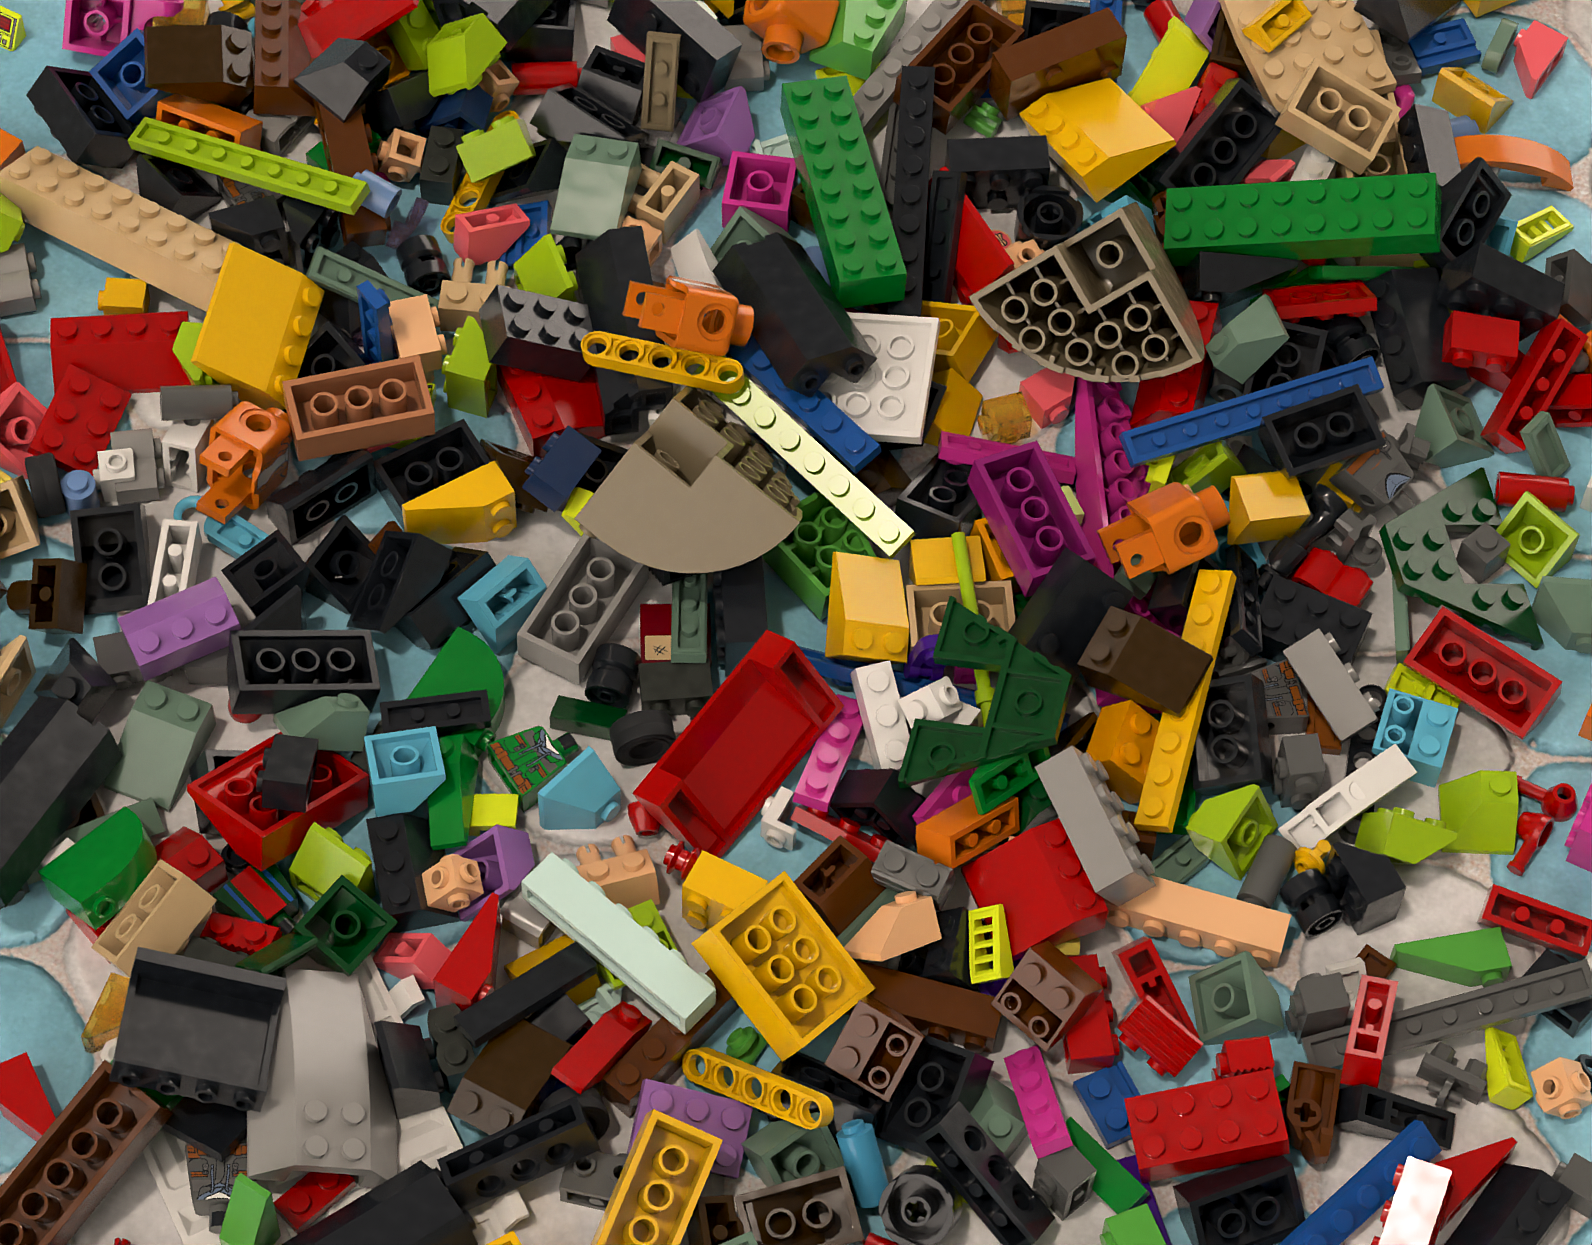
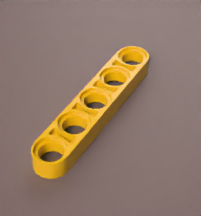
(467, 190)
(673, 373)
(771, 1085)

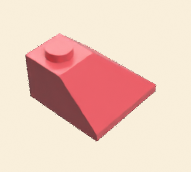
(18, 425)

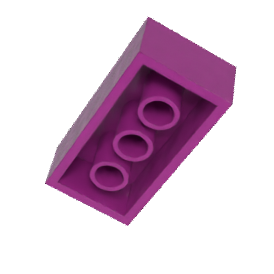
(1027, 512)

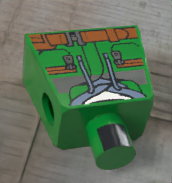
(530, 761)

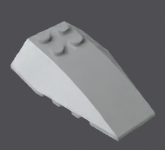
(325, 1087)

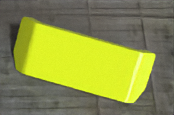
(1171, 64)

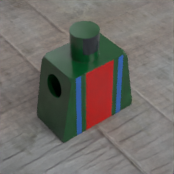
(259, 898)

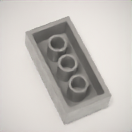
(581, 609)
(1096, 825)

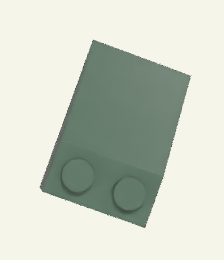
(595, 186)
(160, 744)

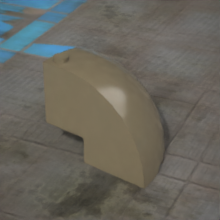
(1098, 305)
(692, 494)

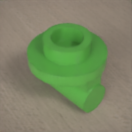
(984, 119)
(745, 1044)

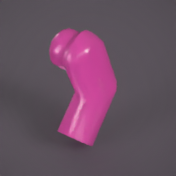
(1404, 98)

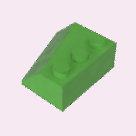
(861, 36)
(807, 552)

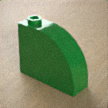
(466, 666)
(102, 869)

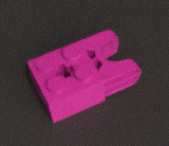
(88, 33)

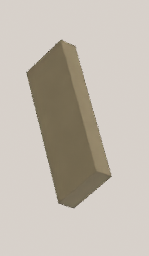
(660, 81)

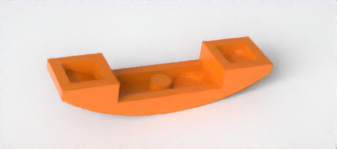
(1517, 155)

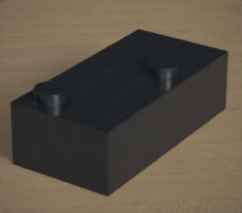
(705, 45)
(1068, 611)

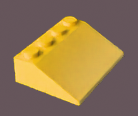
(1097, 134)
(257, 326)
(783, 966)

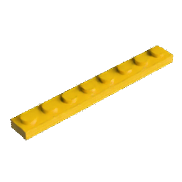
(1178, 735)

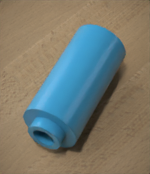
(862, 1162)

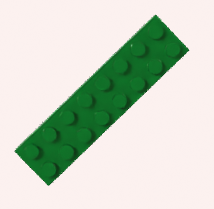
(843, 192)
(1306, 218)

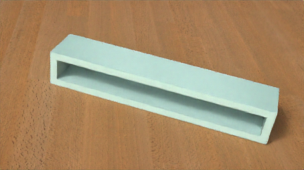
(619, 942)

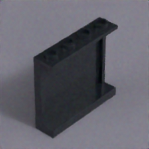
(197, 1029)

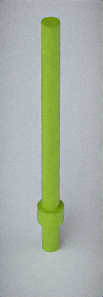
(984, 691)

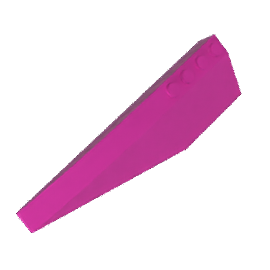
(1107, 483)

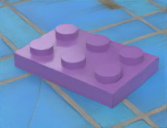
(710, 1113)

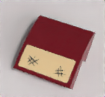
(656, 633)

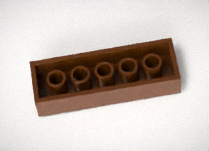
(78, 1161)

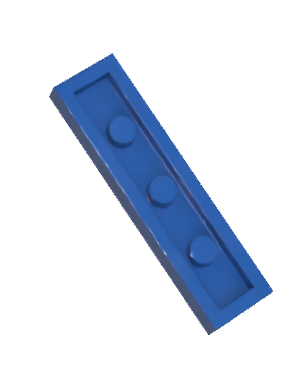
(375, 323)

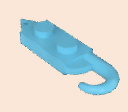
(234, 537)

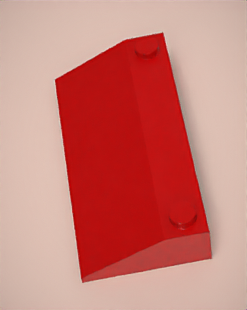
(739, 746)

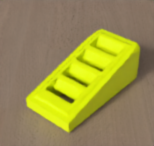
(1535, 234)
(978, 958)
(1506, 1071)

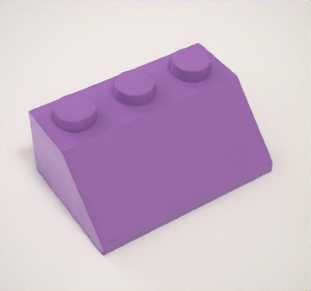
(179, 628)

